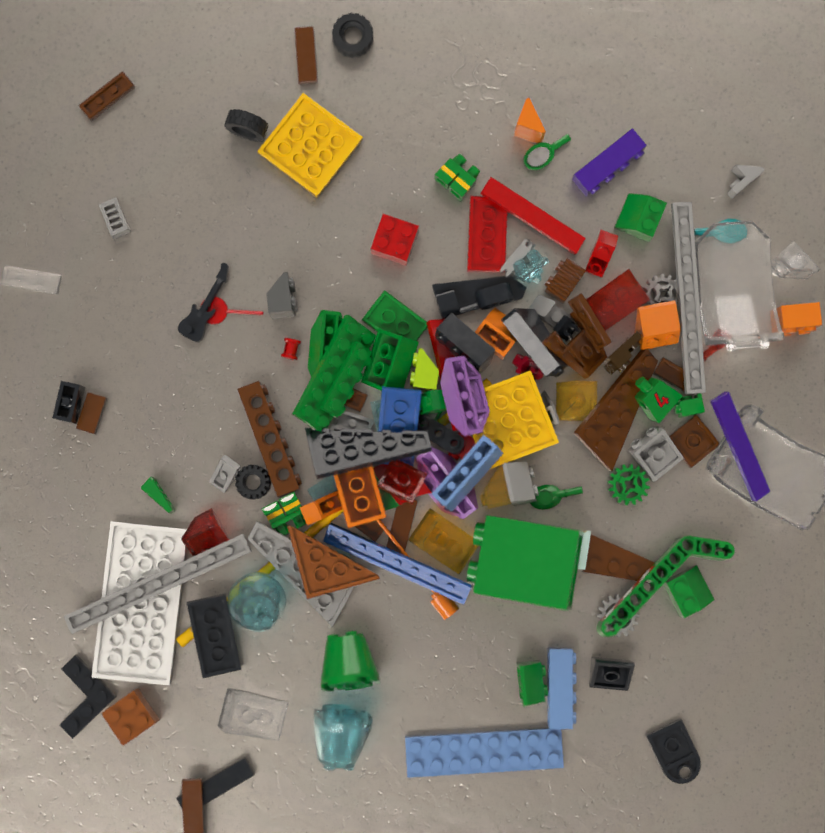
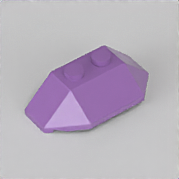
(464, 396)
(437, 467)

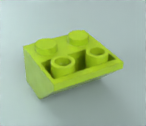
(426, 373)

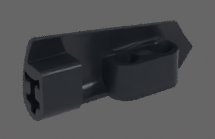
(476, 294)

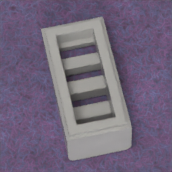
(115, 233)

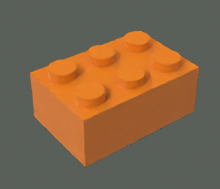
(359, 496)

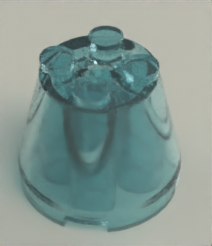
(253, 591)
(340, 735)

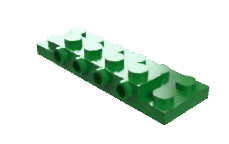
(336, 375)

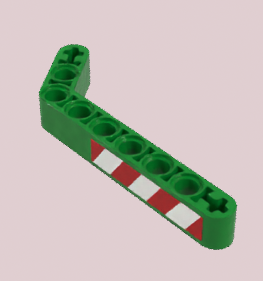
(656, 582)

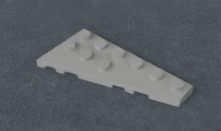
(280, 553)

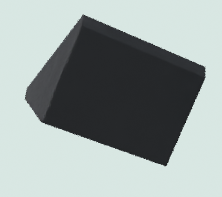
(611, 673)

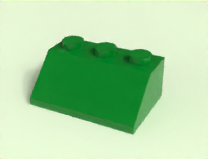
(389, 360)

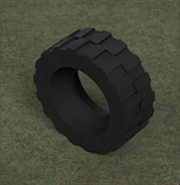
(361, 23)
(246, 125)

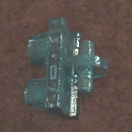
(532, 270)

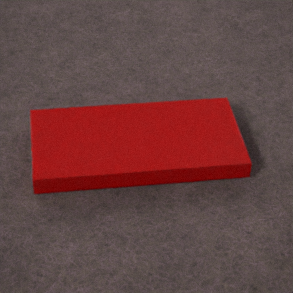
(486, 236)

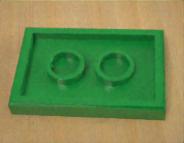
(394, 317)

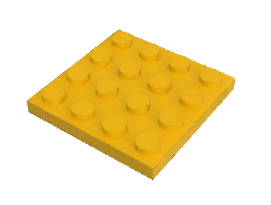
(310, 145)
(517, 419)

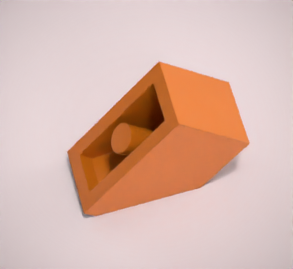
(321, 508)

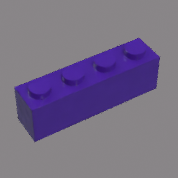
(609, 162)

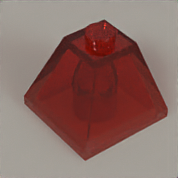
(204, 533)

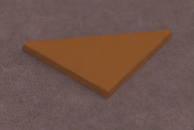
(324, 568)

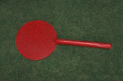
(222, 310)

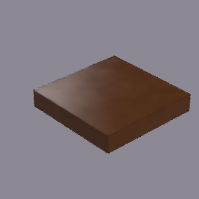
(694, 441)

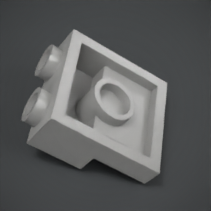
(655, 452)

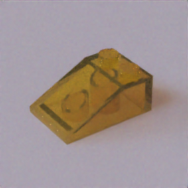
(443, 541)

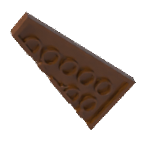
(612, 417)

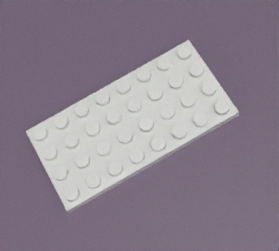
(141, 639)

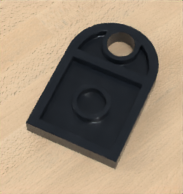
(674, 751)

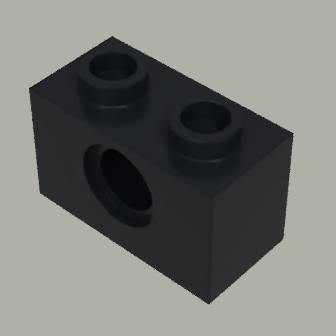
(68, 402)

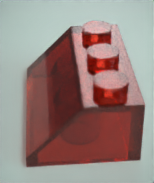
(618, 299)

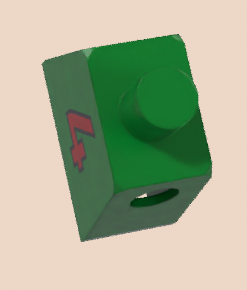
(656, 398)

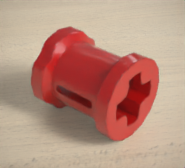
(290, 348)

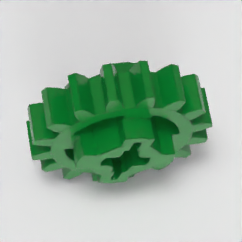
(621, 495)

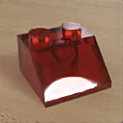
(402, 480)

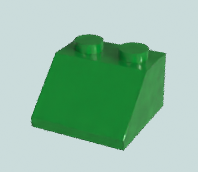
(640, 216)
(688, 592)
(531, 682)

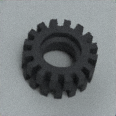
(241, 482)

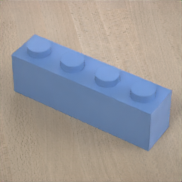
(467, 473)
(560, 688)

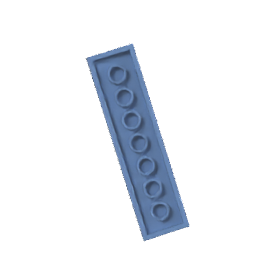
(484, 752)

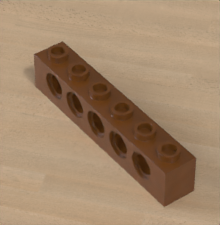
(248, 395)

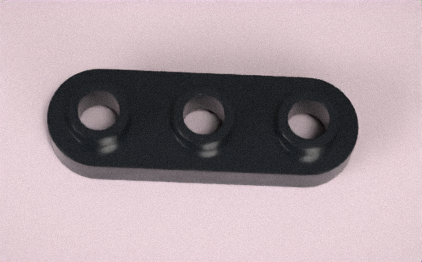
(445, 439)

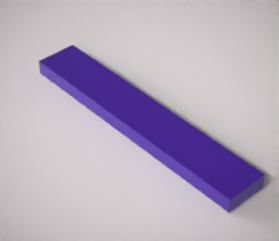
(740, 446)

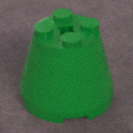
(348, 663)

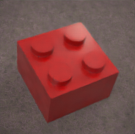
(394, 239)

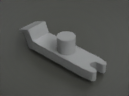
(519, 254)

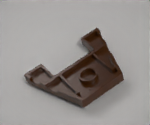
(578, 353)

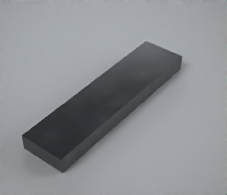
(224, 781)

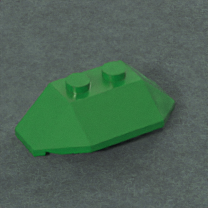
(321, 336)

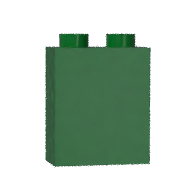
(526, 562)

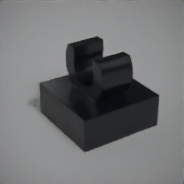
(565, 328)

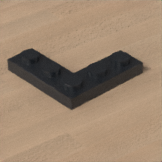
(97, 696)

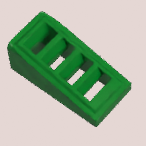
(153, 489)

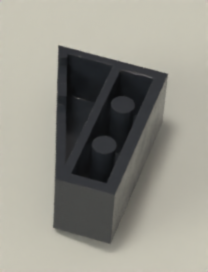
(464, 342)

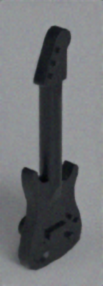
(194, 324)

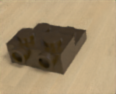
(620, 358)

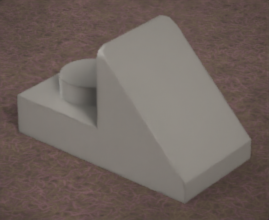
(745, 176)
(548, 310)
(225, 473)

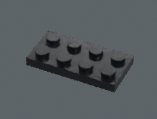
(213, 635)

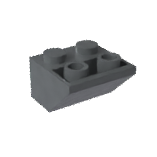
(281, 299)

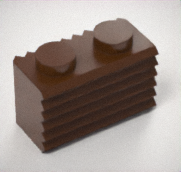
(564, 281)

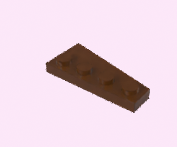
(615, 561)

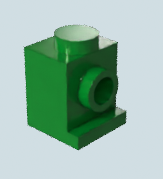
(689, 406)

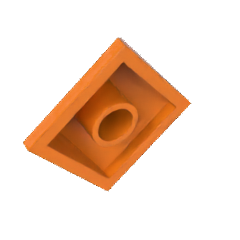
(529, 124)

